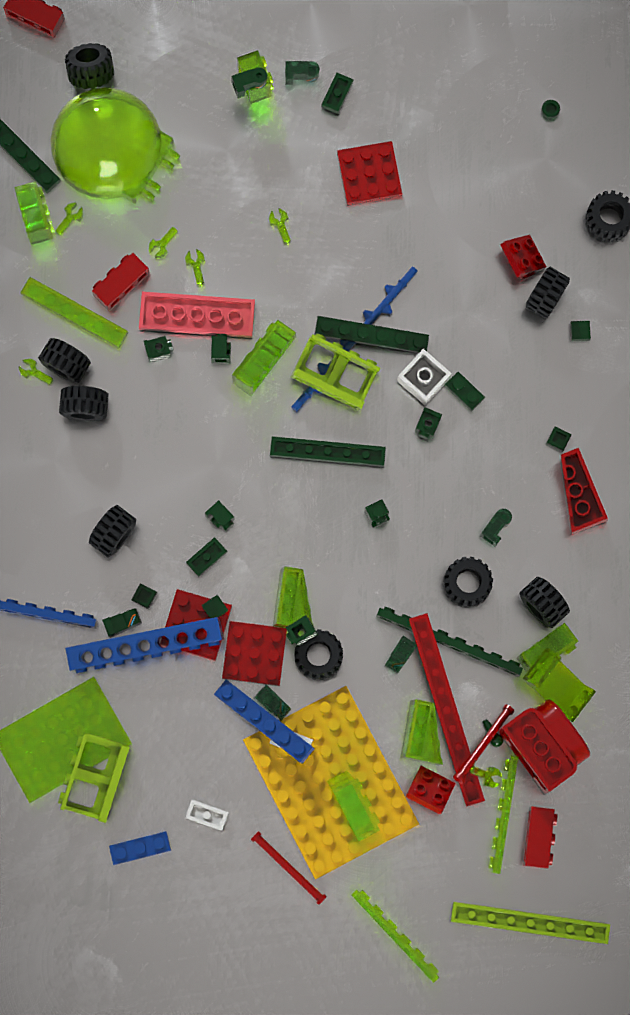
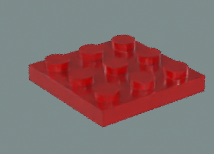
(369, 173)
(187, 609)
(254, 653)

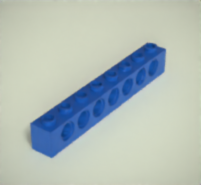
(76, 659)

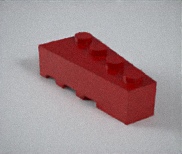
(582, 498)

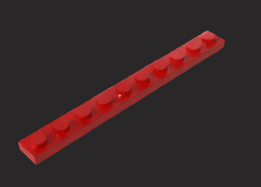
(445, 705)

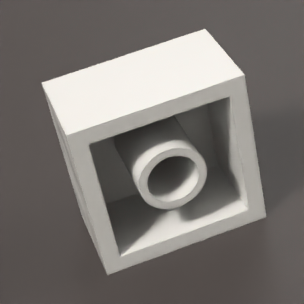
(424, 377)

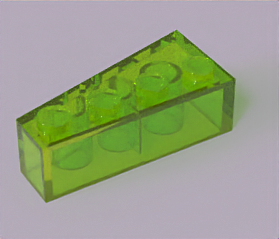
(263, 357)

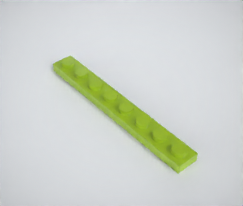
(530, 923)

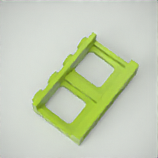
(329, 383)
(105, 779)

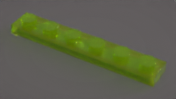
(74, 312)
(501, 823)
(402, 941)

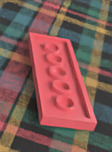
(196, 314)

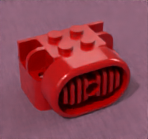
(546, 744)

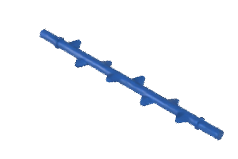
(370, 317)

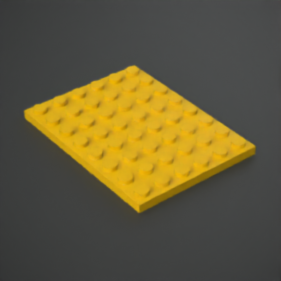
(302, 790)

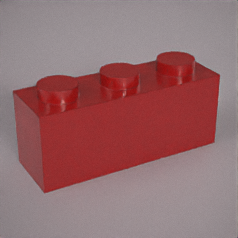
(36, 14)
(120, 281)
(540, 837)

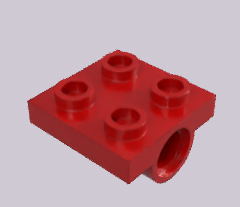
(523, 256)
(430, 790)

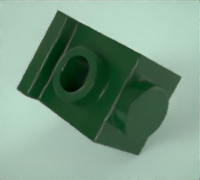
(220, 349)
(154, 354)
(428, 431)
(377, 513)
(220, 516)
(301, 624)

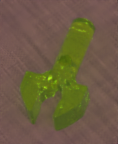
(70, 217)
(280, 224)
(162, 243)
(196, 265)
(34, 372)
(487, 775)

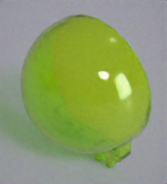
(109, 145)

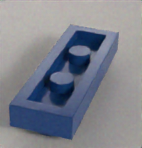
(140, 848)

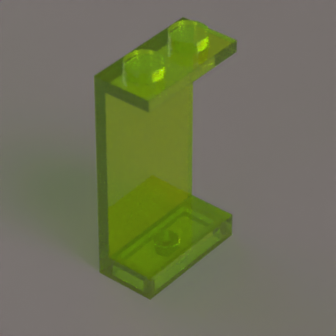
(556, 682)

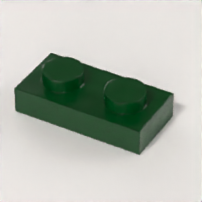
(337, 93)
(464, 391)
(206, 557)

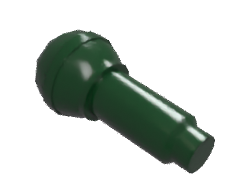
(497, 739)

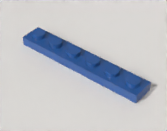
(48, 613)
(264, 721)

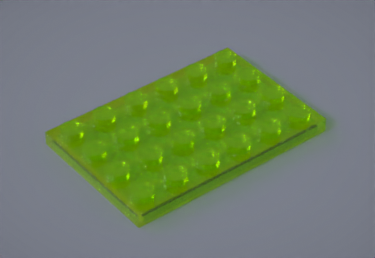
(46, 739)

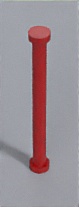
(459, 777)
(288, 867)

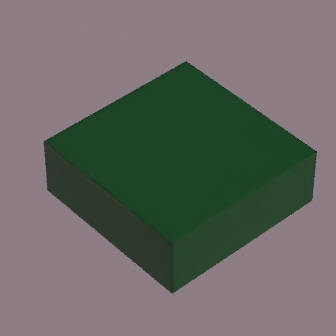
(580, 330)
(558, 439)
(144, 596)
(215, 607)

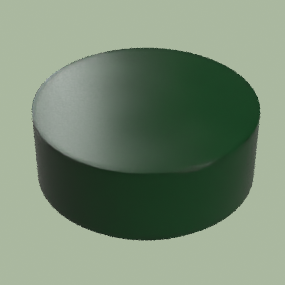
(550, 109)

